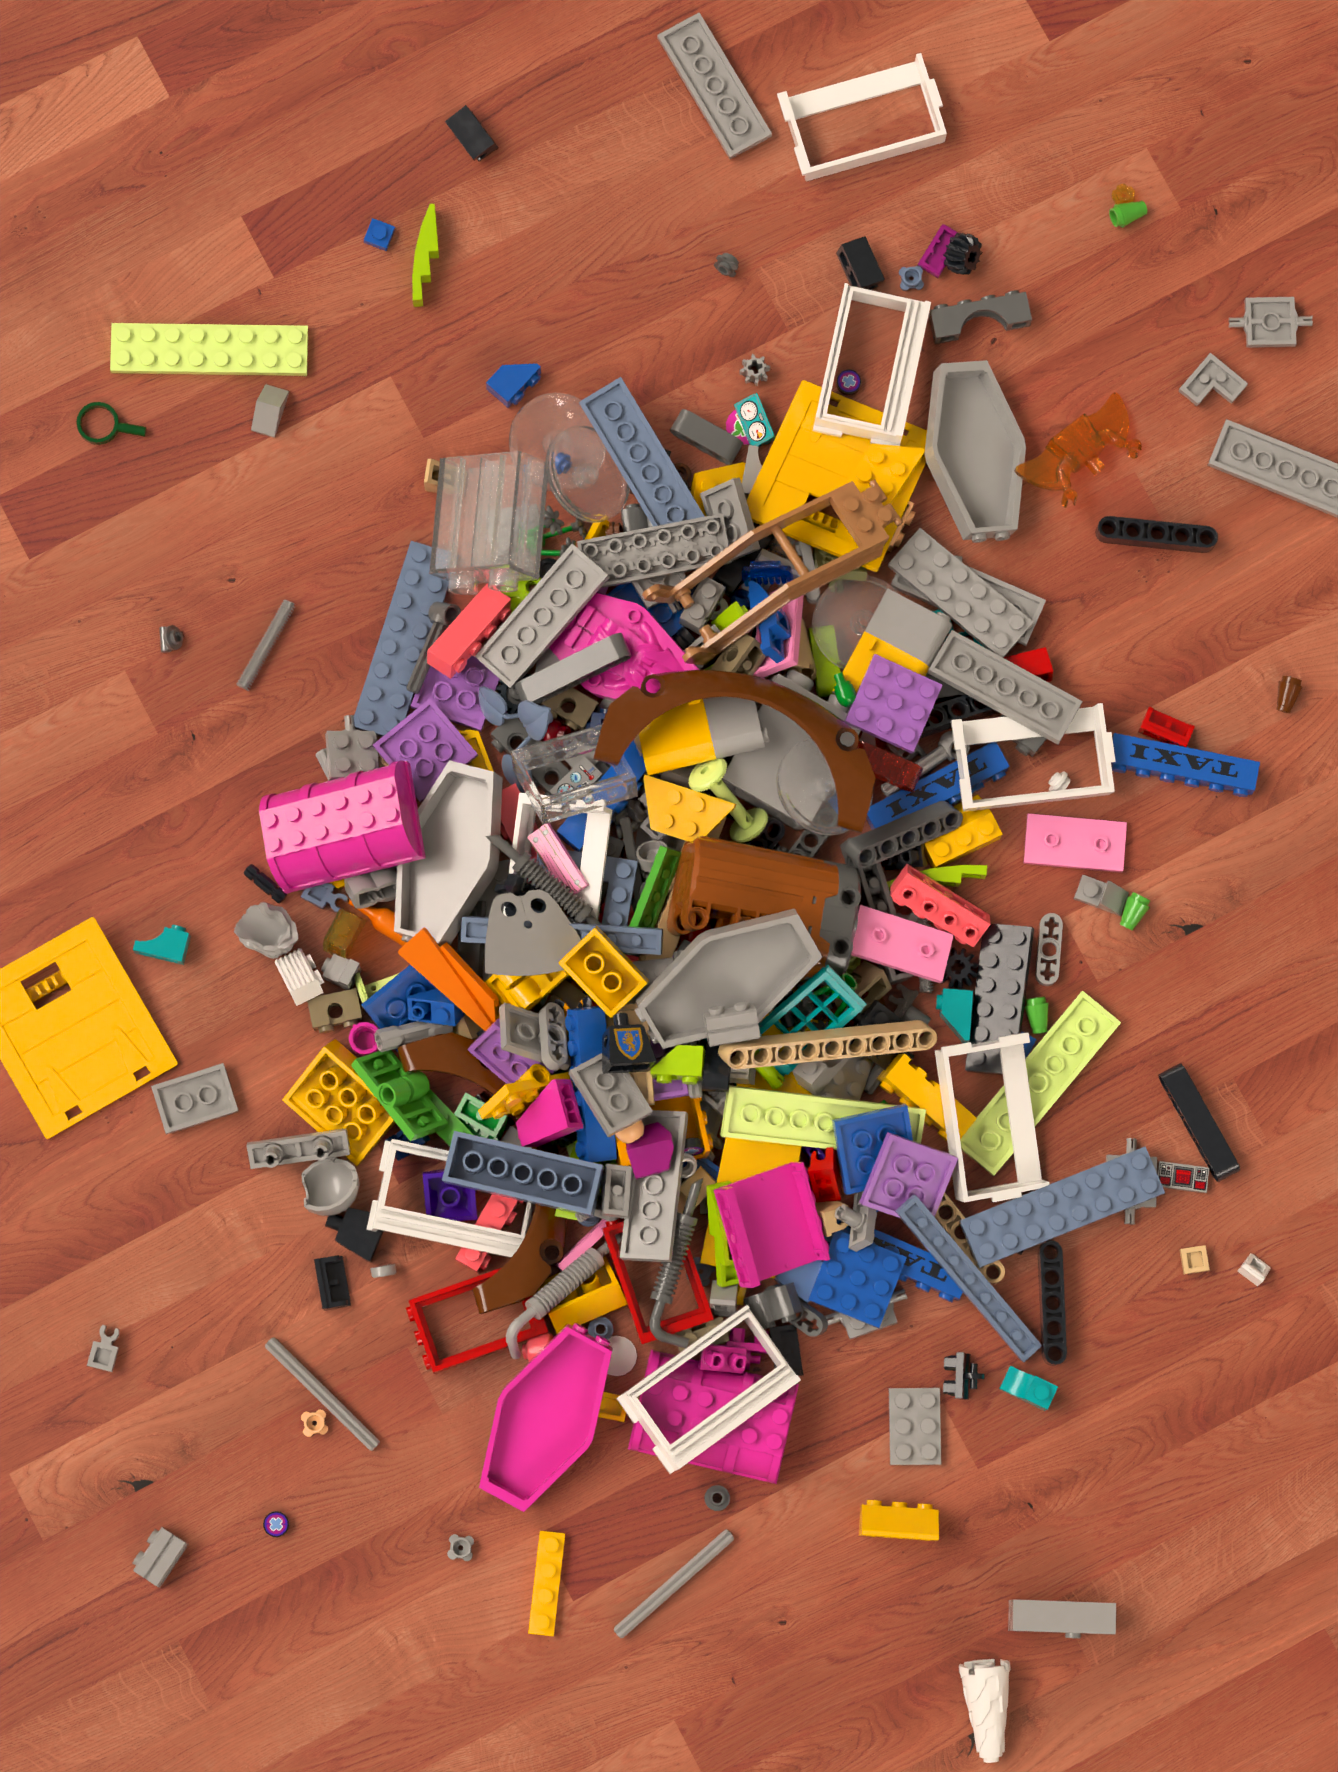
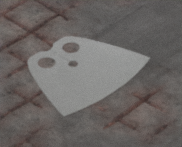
(525, 951)

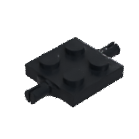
(879, 1014)

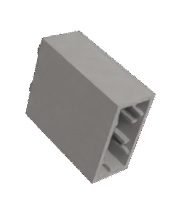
(755, 772)

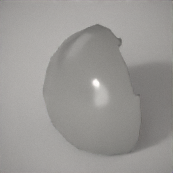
(330, 1186)

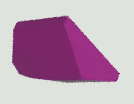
(651, 1152)

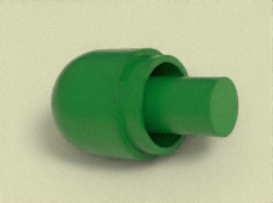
(844, 690)

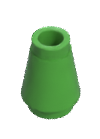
(1126, 213)
(1134, 910)
(1037, 1014)

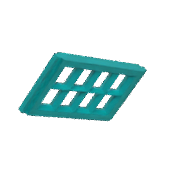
(840, 989)

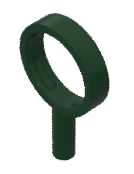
(118, 426)

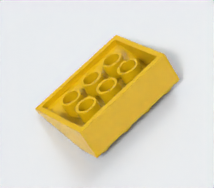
(336, 1098)

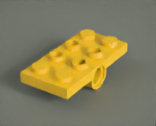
(524, 990)
(518, 1096)

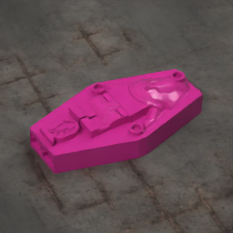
(648, 642)
(546, 1417)

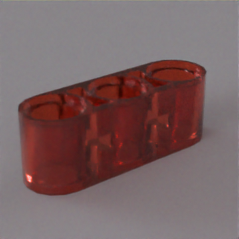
(892, 768)

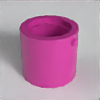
(363, 1039)

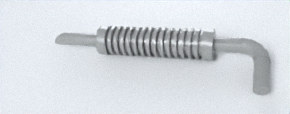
(557, 1291)

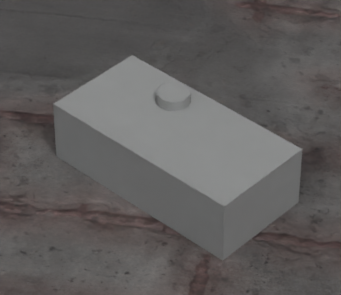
(1062, 1617)

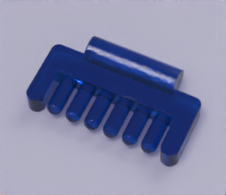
(767, 569)

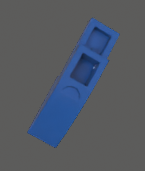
(773, 629)

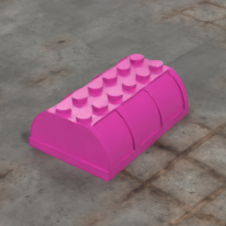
(342, 827)
(693, 1395)

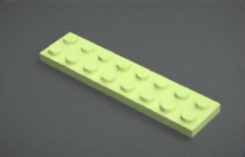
(209, 349)
(1049, 1071)
(795, 1116)

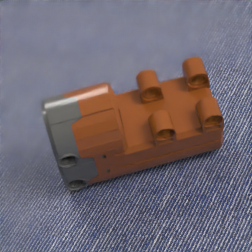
(750, 882)

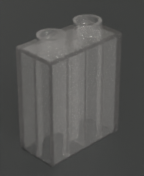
(489, 521)

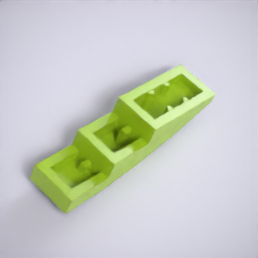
(425, 249)
(952, 874)

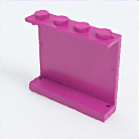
(771, 1223)

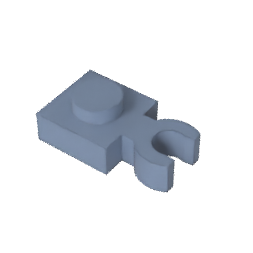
(323, 895)

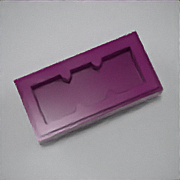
(933, 258)

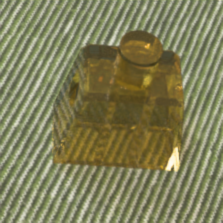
(343, 933)

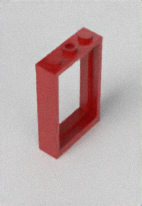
(674, 1324)
(424, 1336)

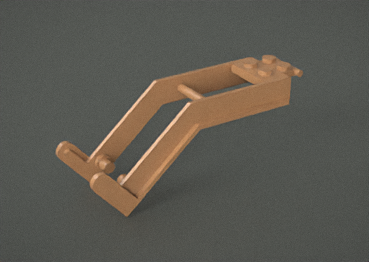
(860, 514)

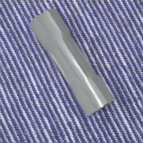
(396, 1036)

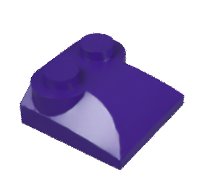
(448, 1200)

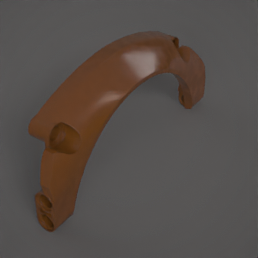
(848, 765)
(528, 1266)

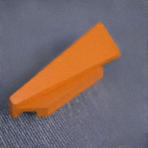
(452, 977)

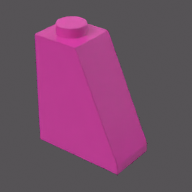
(550, 1115)

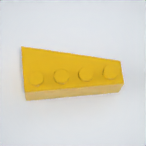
(915, 1091)

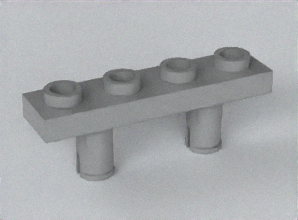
(298, 1148)
(861, 1222)

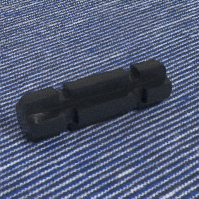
(265, 883)

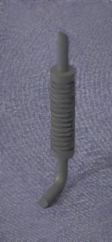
(546, 882)
(670, 1271)

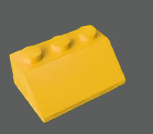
(974, 833)
(603, 971)
(590, 1300)
(899, 1521)

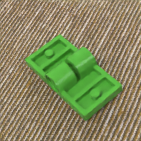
(400, 1093)

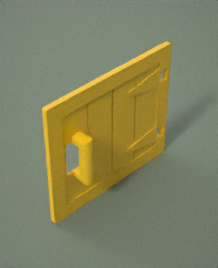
(818, 463)
(85, 1040)

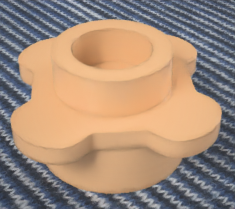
(310, 1429)

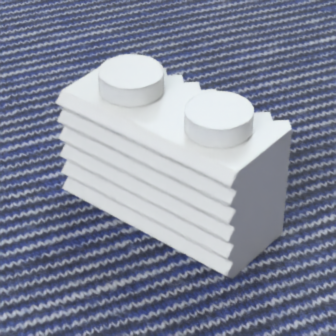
(299, 977)

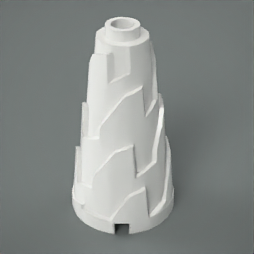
(987, 1702)

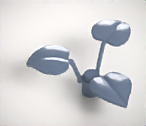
(533, 716)

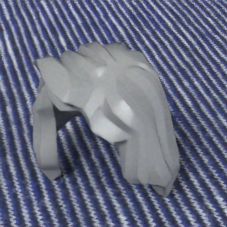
(267, 930)

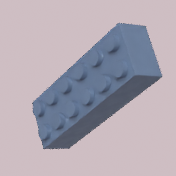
(523, 1174)

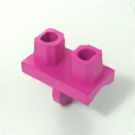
(737, 1339)
(723, 1358)

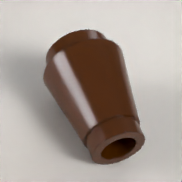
(1288, 692)

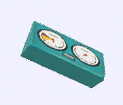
(754, 421)

